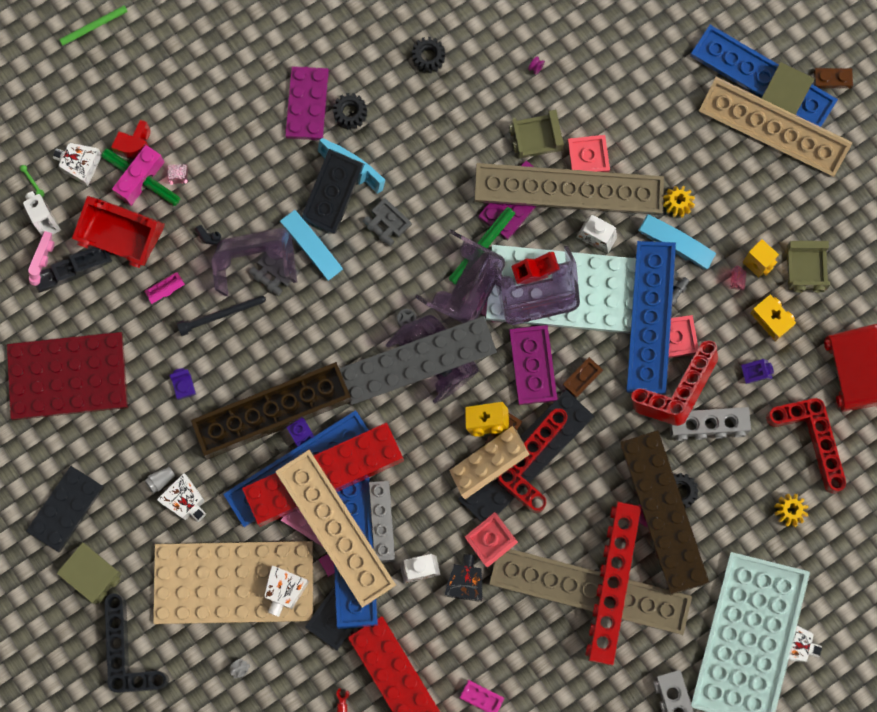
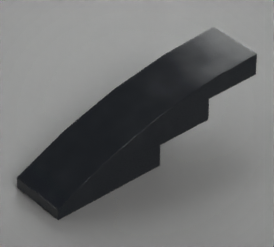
(73, 268)

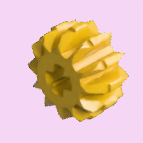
(685, 204)
(795, 517)

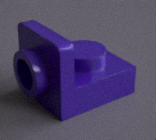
(757, 371)
(182, 383)
(300, 432)

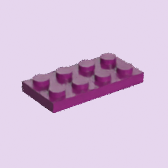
(307, 103)
(494, 210)
(533, 365)

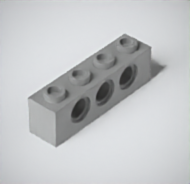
(739, 417)
(382, 521)
(675, 681)

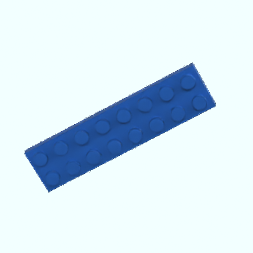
(754, 71)
(651, 316)
(341, 431)
(348, 609)

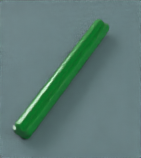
(150, 183)
(486, 240)

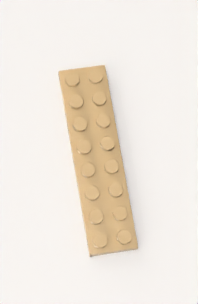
(775, 126)
(335, 528)

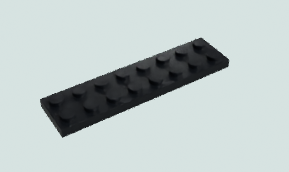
(493, 496)

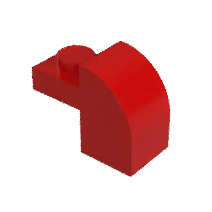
(131, 146)
(536, 269)

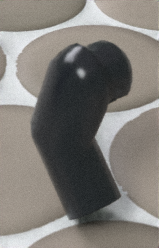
(207, 238)

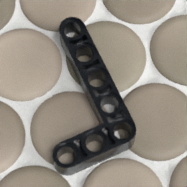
(122, 652)

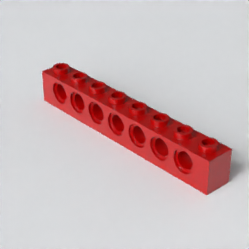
(631, 514)

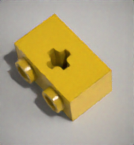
(761, 259)
(774, 327)
(487, 419)

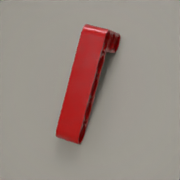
(697, 372)
(816, 437)
(516, 472)

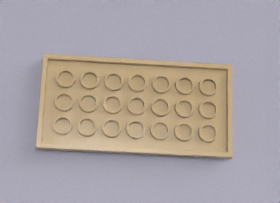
(227, 582)

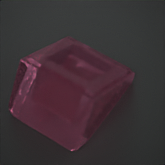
(177, 174)
(738, 278)

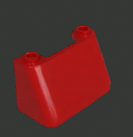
(117, 230)
(856, 366)

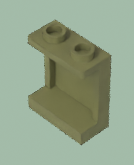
(788, 88)
(536, 135)
(807, 266)
(90, 574)

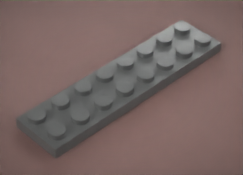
(418, 360)

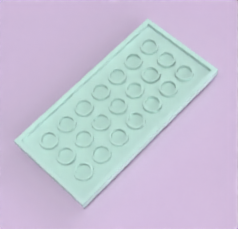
(603, 284)
(750, 636)

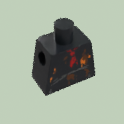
(465, 581)

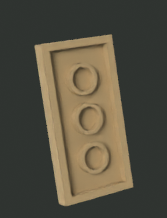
(489, 462)

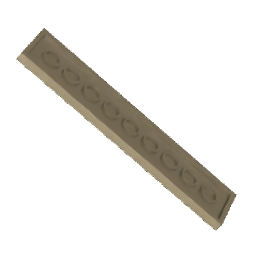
(569, 188)
(578, 589)

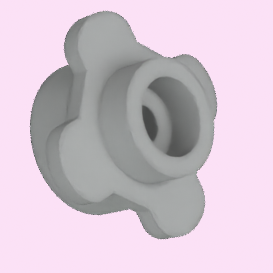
(239, 668)

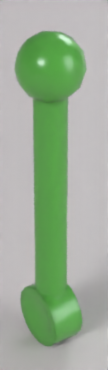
(23, 168)

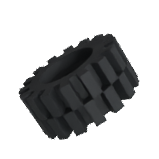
(425, 45)
(350, 121)
(691, 486)

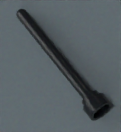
(185, 326)

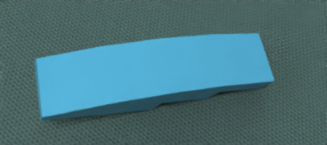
(367, 175)
(311, 245)
(685, 245)

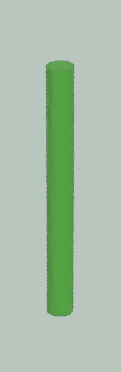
(93, 25)

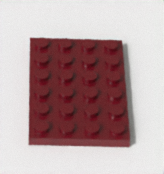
(67, 376)

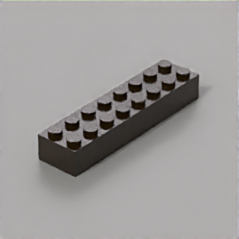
(271, 410)
(664, 513)

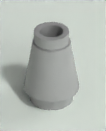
(159, 479)

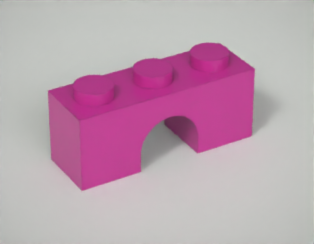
(145, 164)

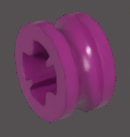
(536, 65)

